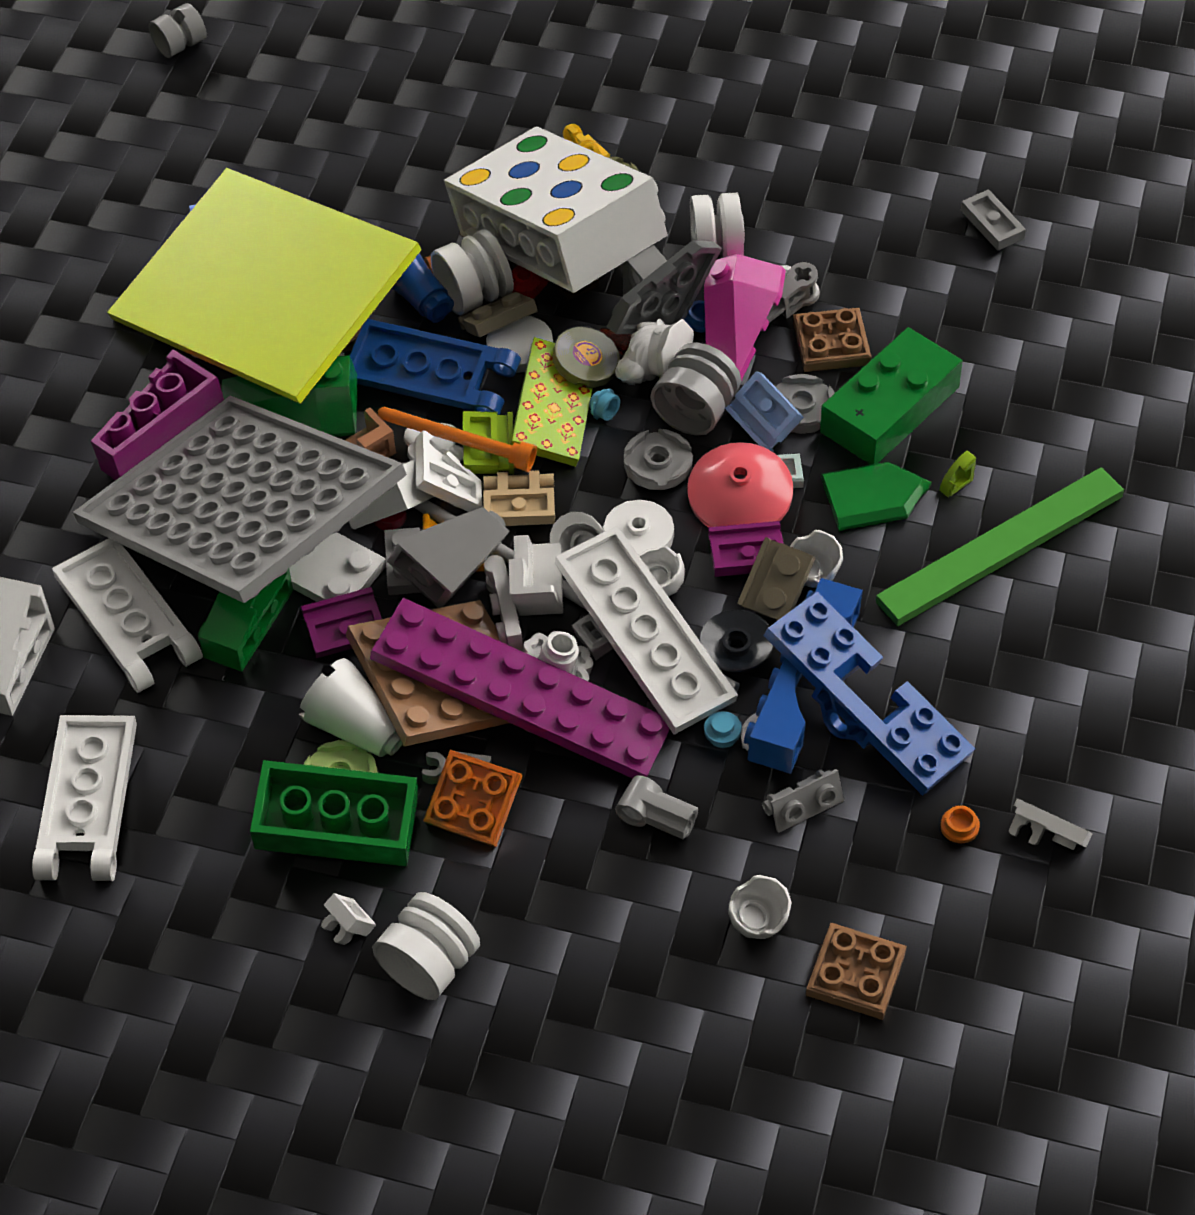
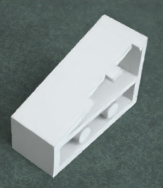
(23, 638)

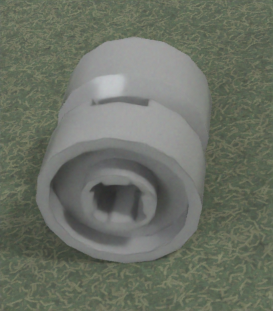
(178, 29)

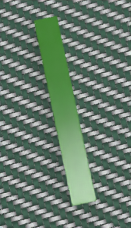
(999, 546)

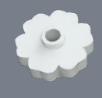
(560, 651)

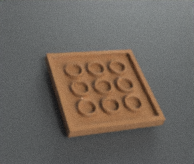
(413, 707)

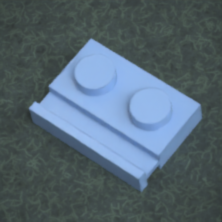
(764, 411)

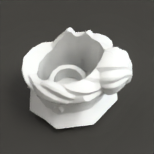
(652, 350)

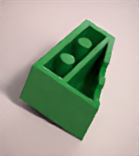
(237, 628)

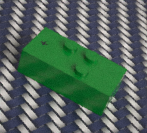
(890, 396)
(334, 813)

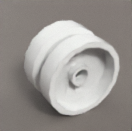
(724, 228)

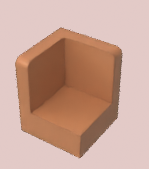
(376, 436)

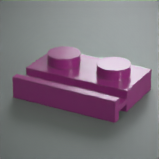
(737, 546)
(330, 618)

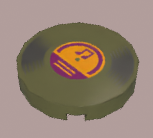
(585, 357)

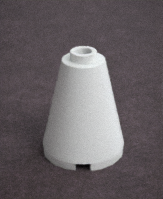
(350, 710)

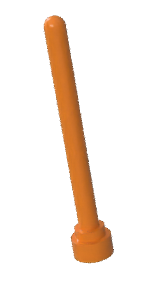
(521, 455)

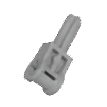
(797, 292)

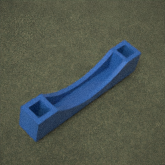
(780, 726)

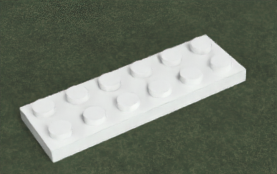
(646, 629)

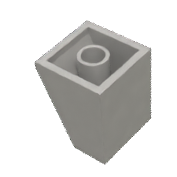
(448, 553)

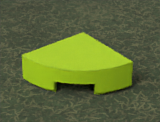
(959, 474)

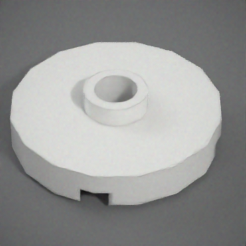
(652, 519)

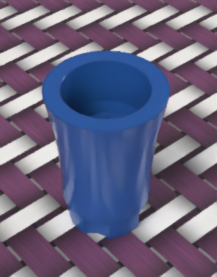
(424, 291)

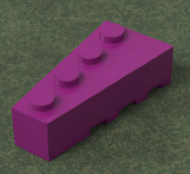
(158, 413)

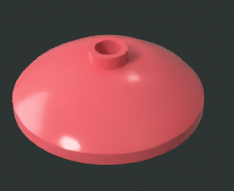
(724, 500)

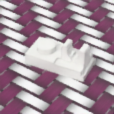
(1065, 832)

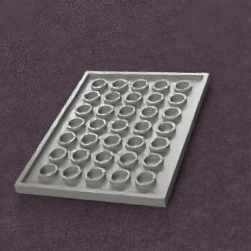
(239, 497)

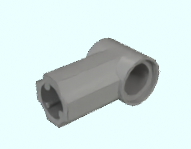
(647, 804)

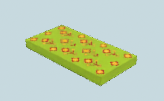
(550, 408)

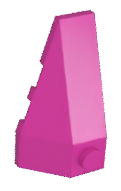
(737, 305)

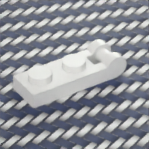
(501, 602)

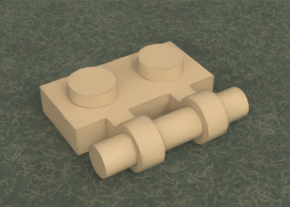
(515, 503)

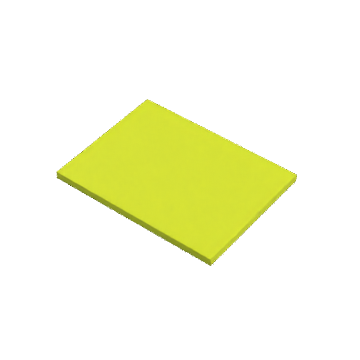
(264, 283)

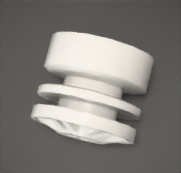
(473, 271)
(426, 945)

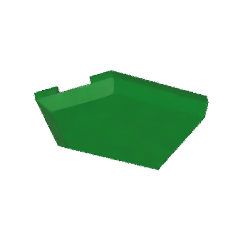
(872, 494)

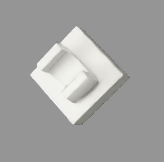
(349, 916)

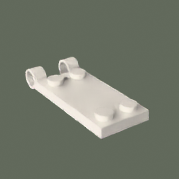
(336, 569)
(124, 609)
(85, 793)

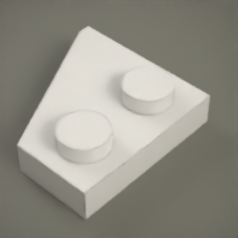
(445, 476)

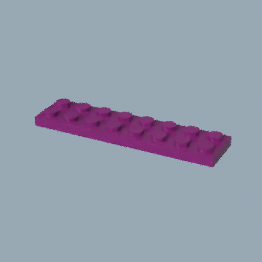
(521, 689)

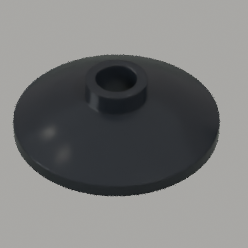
(736, 629)

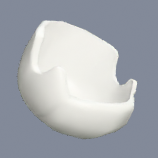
(826, 552)
(665, 567)
(759, 907)

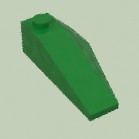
(327, 407)

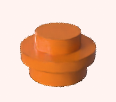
(960, 824)

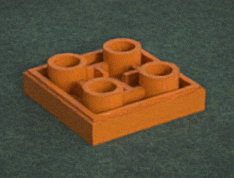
(473, 798)

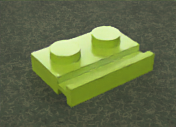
(493, 427)

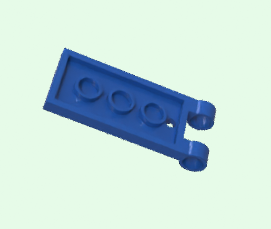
(429, 365)

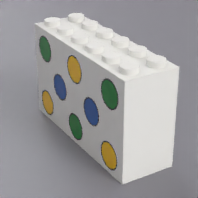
(558, 207)

